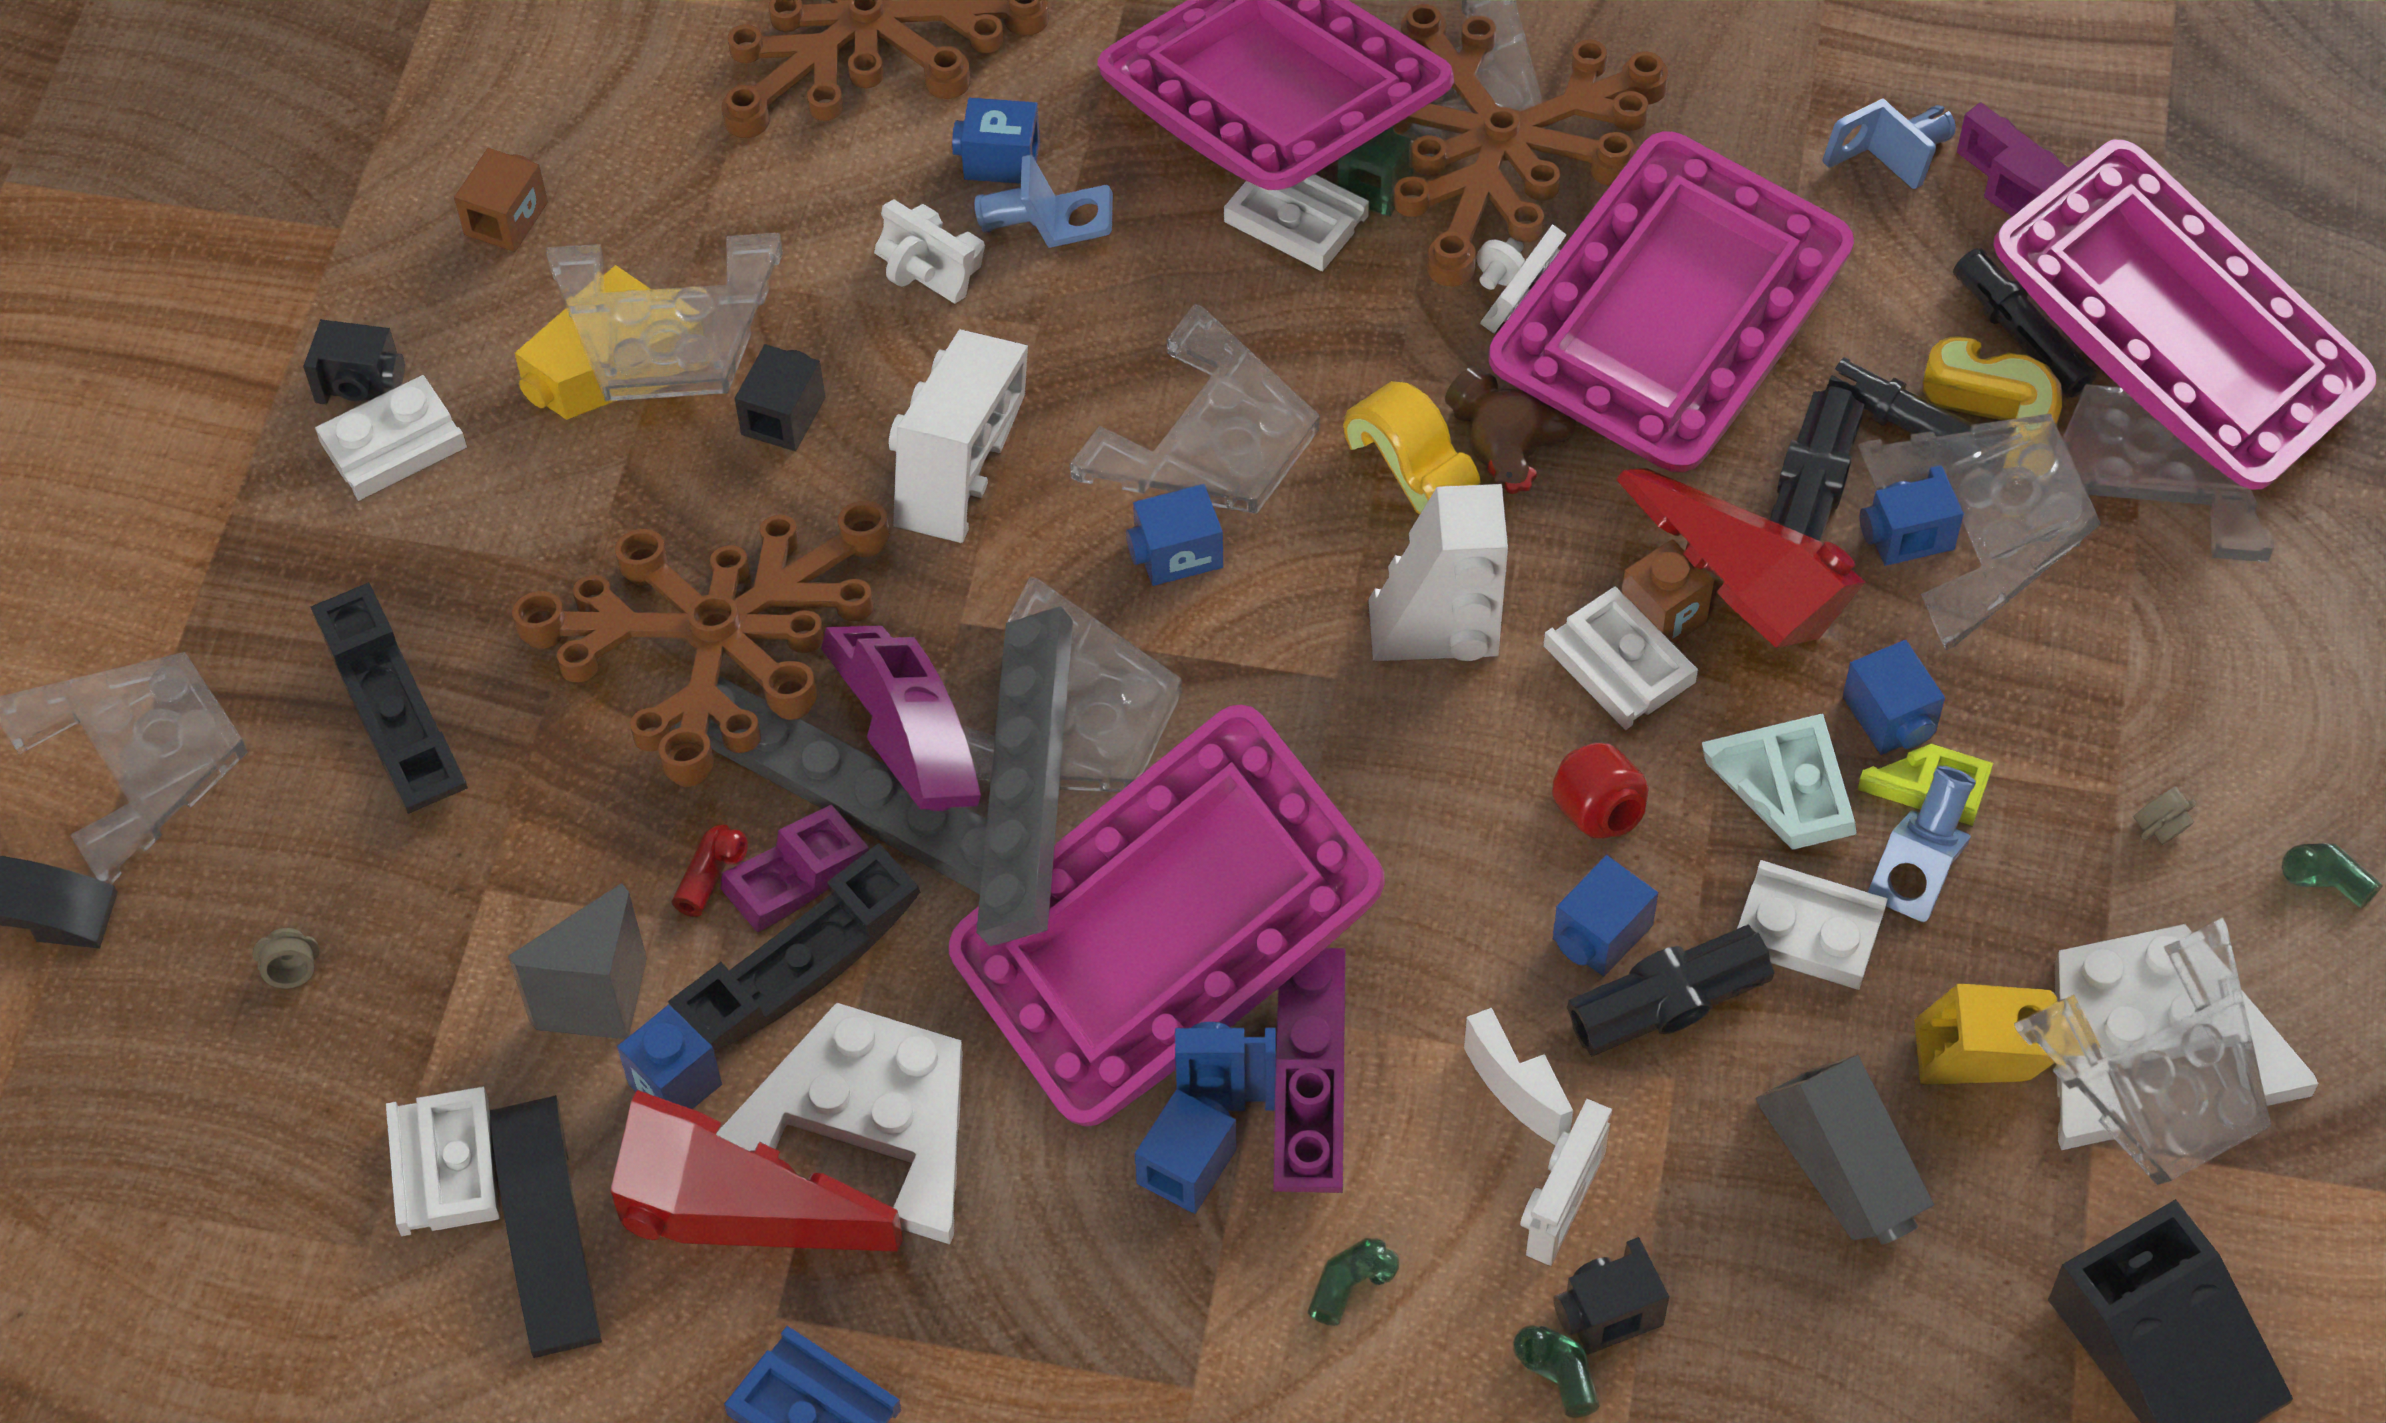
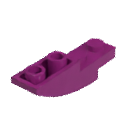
(2013, 162)
(911, 714)
(1311, 1077)

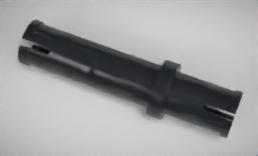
(2008, 304)
(1896, 405)

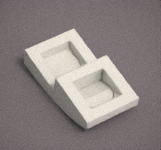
(1523, 1088)

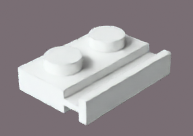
(1303, 220)
(390, 437)
(1620, 657)
(1813, 923)
(443, 1161)
(1572, 1172)

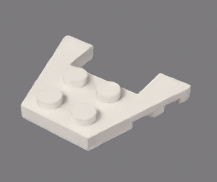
(2135, 991)
(875, 1089)

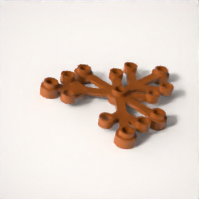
(866, 21)
(1511, 136)
(713, 626)

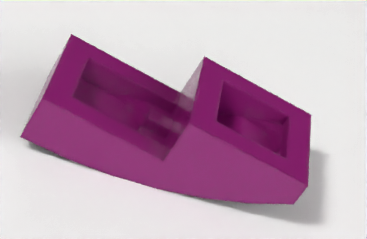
(794, 870)

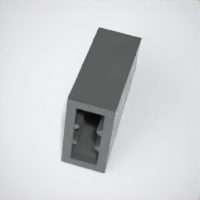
(1849, 1149)

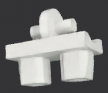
(925, 252)
(1506, 266)

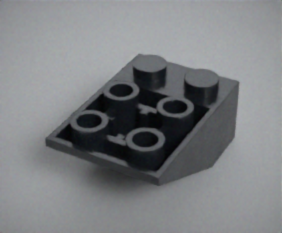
(2169, 1325)

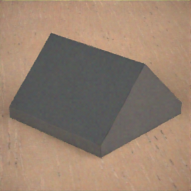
(584, 970)

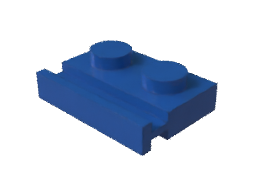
(1226, 1065)
(808, 1386)

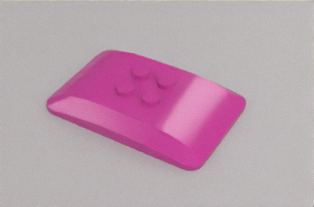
(1274, 81)
(1672, 301)
(2183, 314)
(1172, 914)

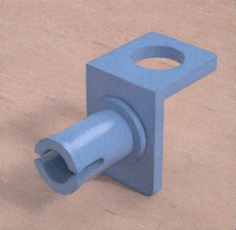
(1897, 142)
(1049, 213)
(1927, 841)

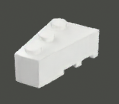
(951, 429)
(1447, 583)

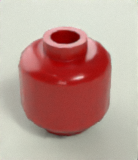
(1600, 791)

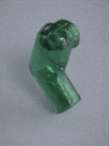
(2330, 867)
(1345, 1270)
(1562, 1363)

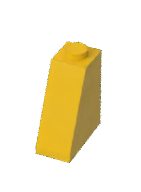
(555, 364)

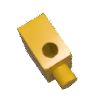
(1974, 1037)

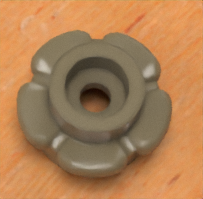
(2165, 816)
(286, 957)

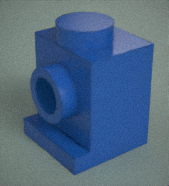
(1913, 518)

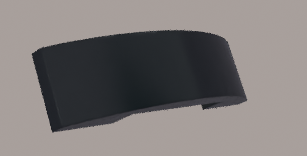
(388, 698)
(54, 903)
(803, 956)
(543, 1227)

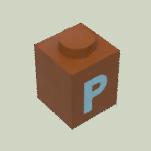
(501, 199)
(1669, 591)

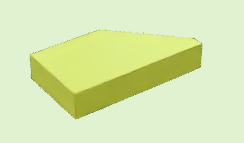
(1911, 778)

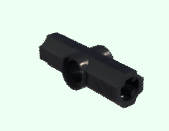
(1818, 463)
(1670, 990)

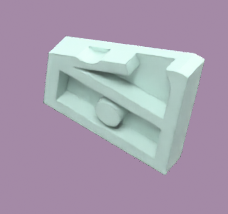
(1787, 779)

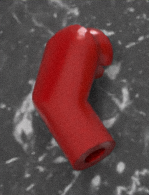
(715, 850)

